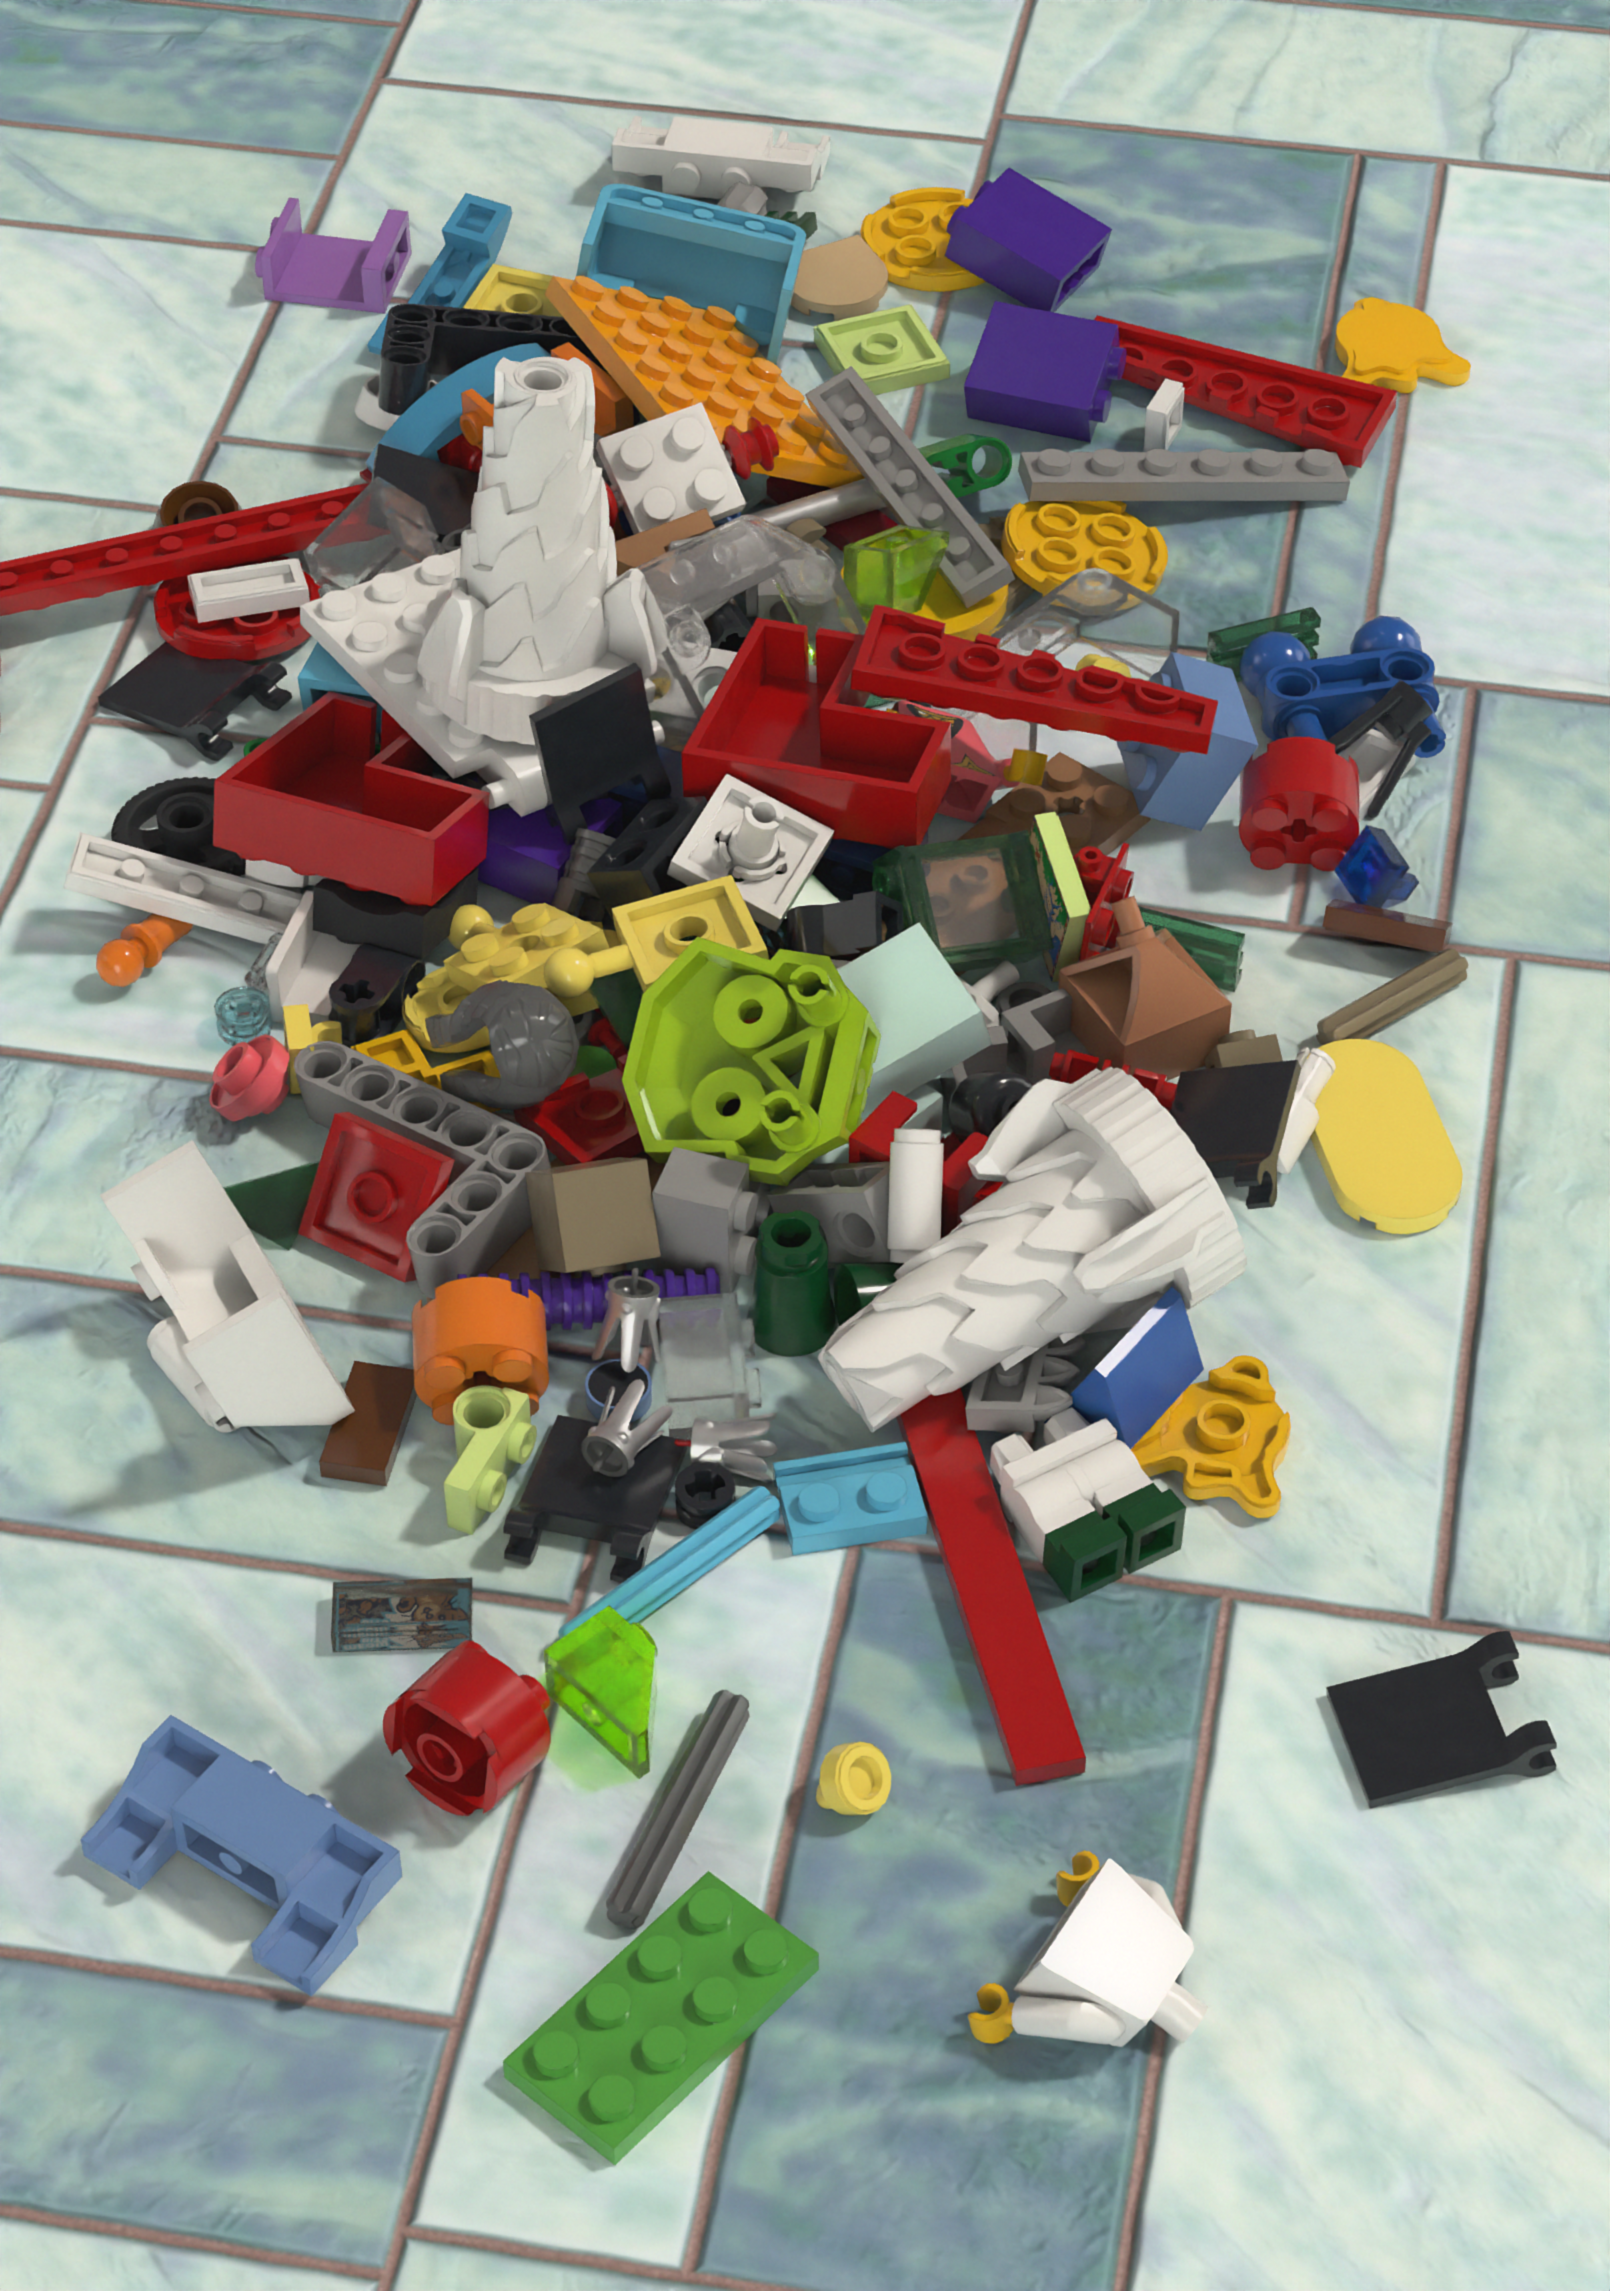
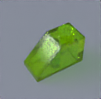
(893, 568)
(608, 1684)

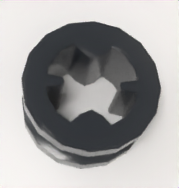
(703, 1478)

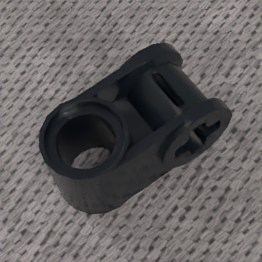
(373, 992)

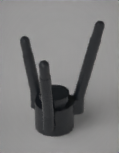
(1395, 715)

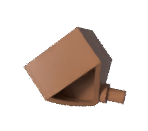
(1145, 1001)

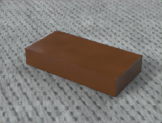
(1387, 925)
(368, 1440)

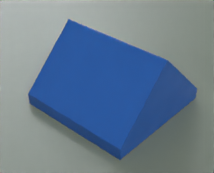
(1142, 1372)

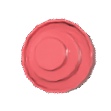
(250, 1079)

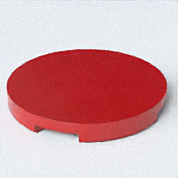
(229, 638)

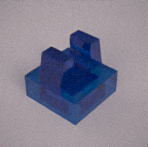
(1375, 870)

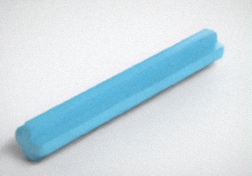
(687, 1559)

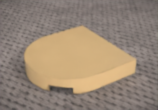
(840, 279)

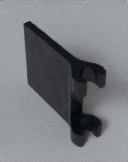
(439, 486)
(193, 695)
(595, 745)
(1239, 1121)
(578, 1502)
(1437, 1725)

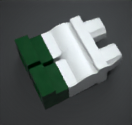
(1085, 1503)

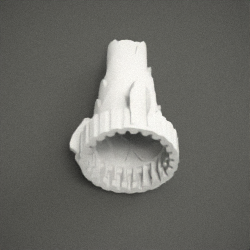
(538, 567)
(1079, 1239)

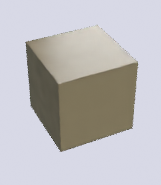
(593, 1216)

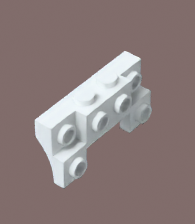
(712, 155)

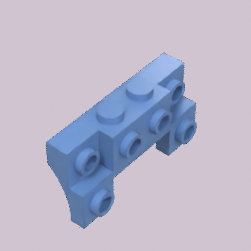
(256, 1835)

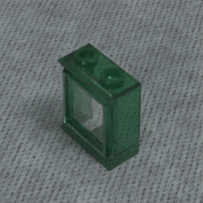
(971, 897)

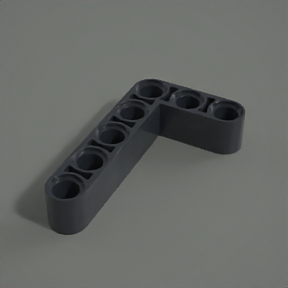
(443, 339)

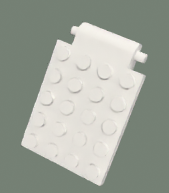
(378, 640)

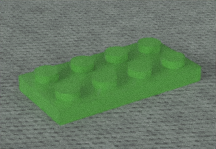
(660, 2017)

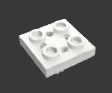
(761, 840)

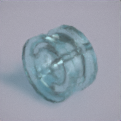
(240, 1002)

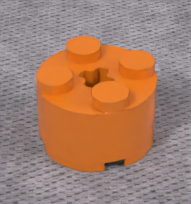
(477, 1337)

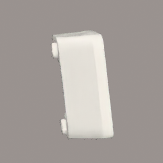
(227, 1297)

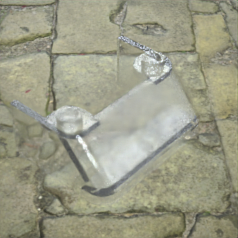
(716, 569)
(1087, 608)

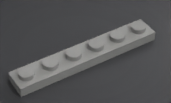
(1183, 475)
(908, 483)

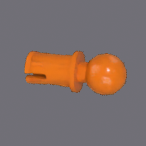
(139, 946)

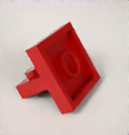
(371, 1193)

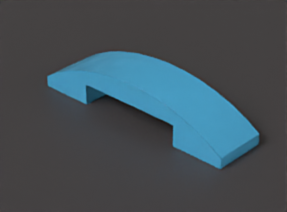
(471, 247)
(437, 413)

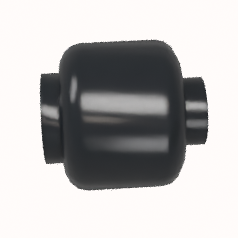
(984, 1101)

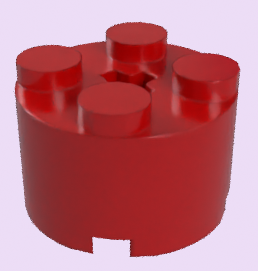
(1299, 804)
(469, 1729)

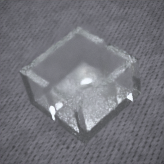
(372, 536)

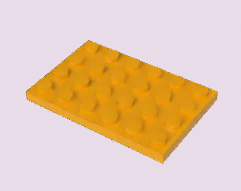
(686, 355)

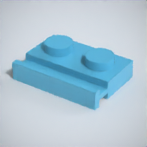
(849, 1498)

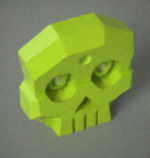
(699, 1053)

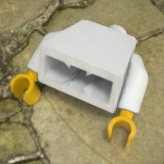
(1101, 1967)

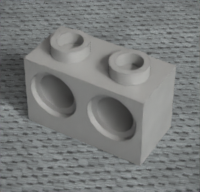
(848, 1203)

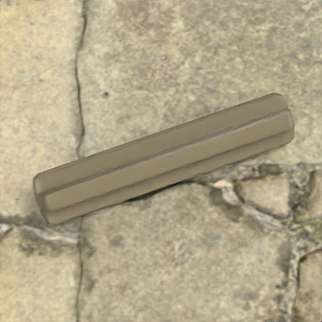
(1394, 998)

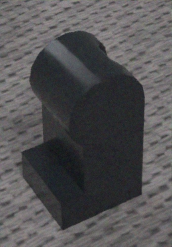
(844, 928)

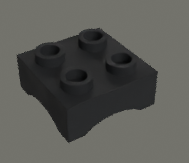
(386, 920)

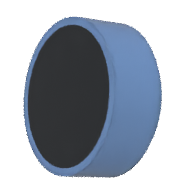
(610, 1374)

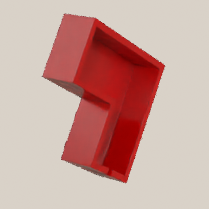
(815, 744)
(339, 812)

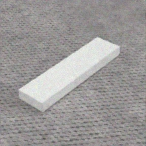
(179, 889)

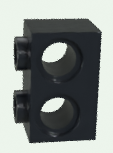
(641, 855)

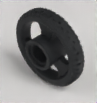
(184, 824)

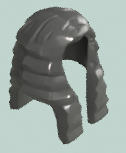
(529, 1041)

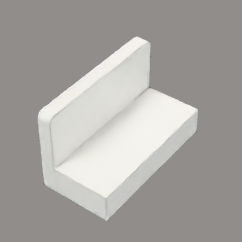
(306, 966)

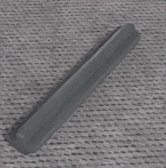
(677, 1810)

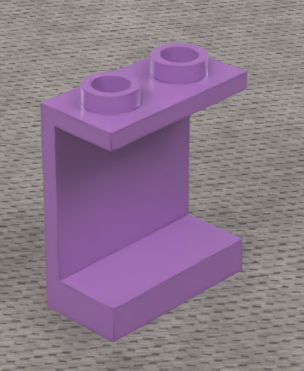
(333, 269)

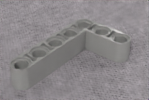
(487, 1187)

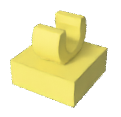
(299, 1035)

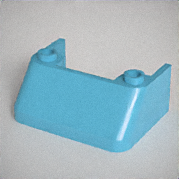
(696, 255)

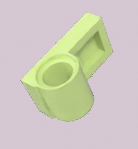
(490, 1439)

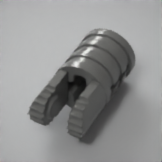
(575, 882)

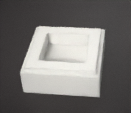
(1164, 416)

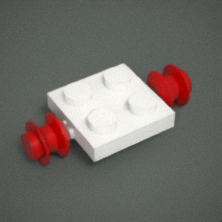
(680, 467)

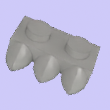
(1026, 1391)

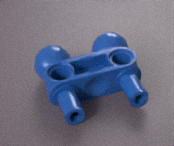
(1329, 693)

